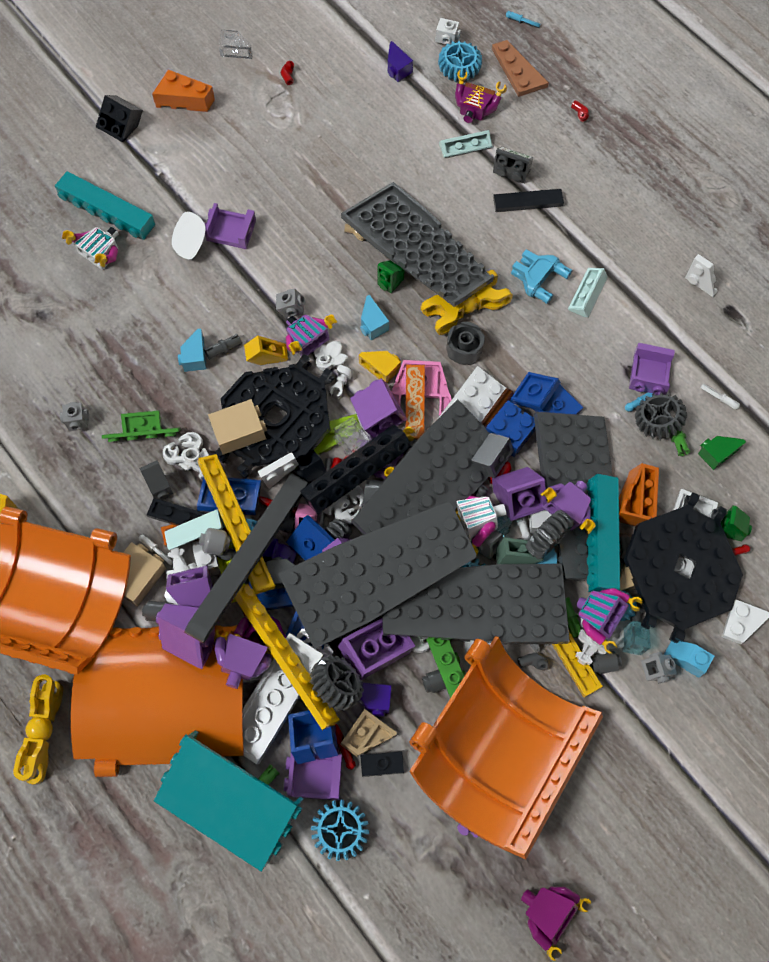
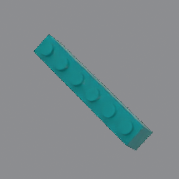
(105, 205)
(603, 541)

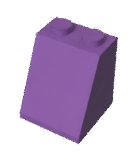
(377, 408)
(520, 492)
(190, 586)
(172, 624)

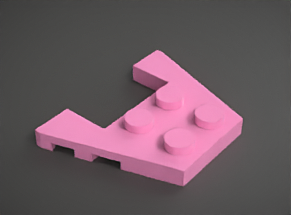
(434, 383)

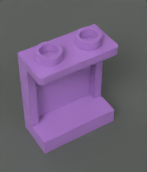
(229, 227)
(651, 369)
(314, 779)

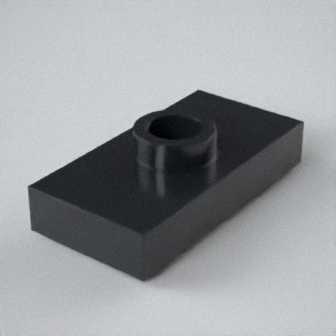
(382, 764)

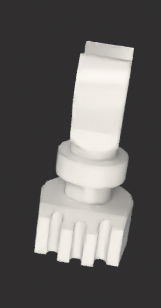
(344, 373)

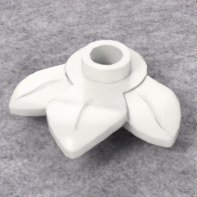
(329, 355)

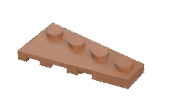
(518, 70)

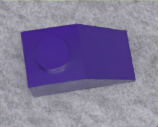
(399, 63)
(376, 698)

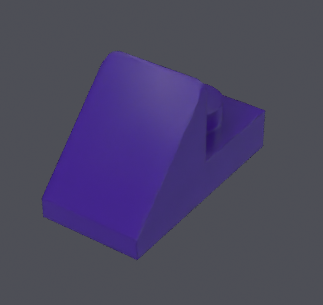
(279, 550)

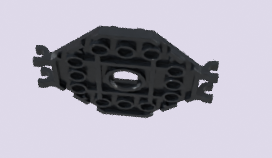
(297, 394)
(670, 595)

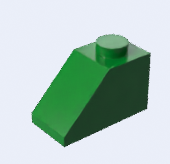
(719, 449)
(736, 524)

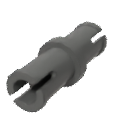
(223, 346)

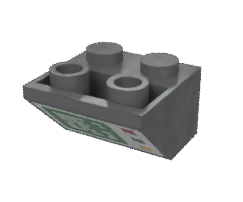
(512, 164)

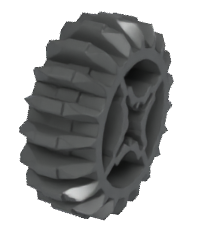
(661, 420)
(549, 534)
(336, 682)

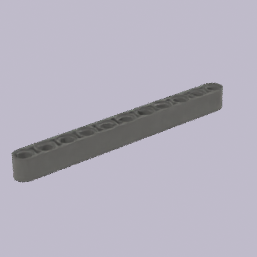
(245, 560)

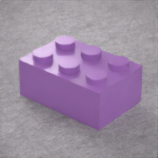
(372, 651)

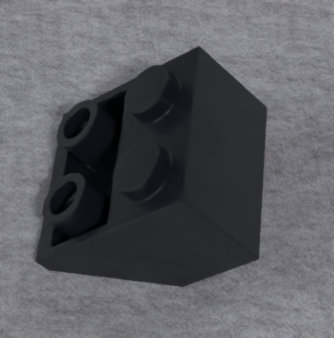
(118, 117)

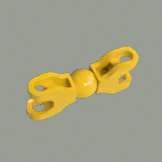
(485, 298)
(34, 750)

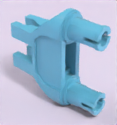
(538, 271)

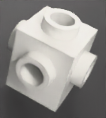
(447, 31)

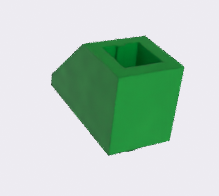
(389, 275)

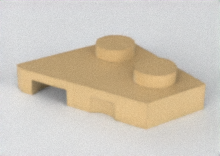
(366, 734)

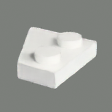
(702, 275)
(277, 470)

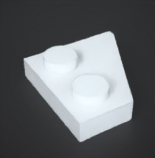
(743, 621)

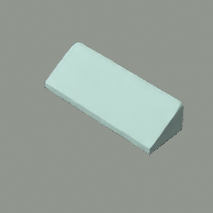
(465, 143)
(588, 291)
(192, 529)

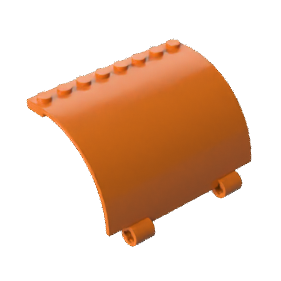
(57, 592)
(142, 701)
(501, 750)

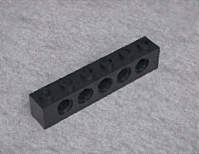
(356, 469)

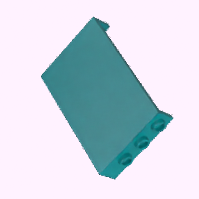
(226, 803)

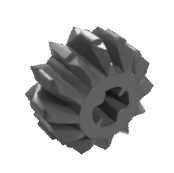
(338, 529)

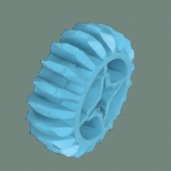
(460, 57)
(354, 831)

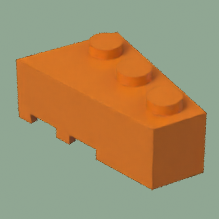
(184, 92)
(639, 495)

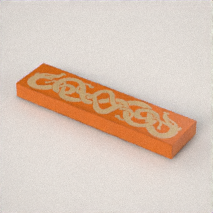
(415, 398)

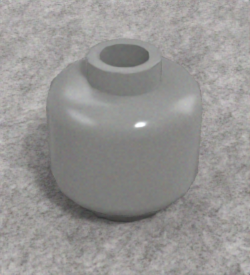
(214, 541)

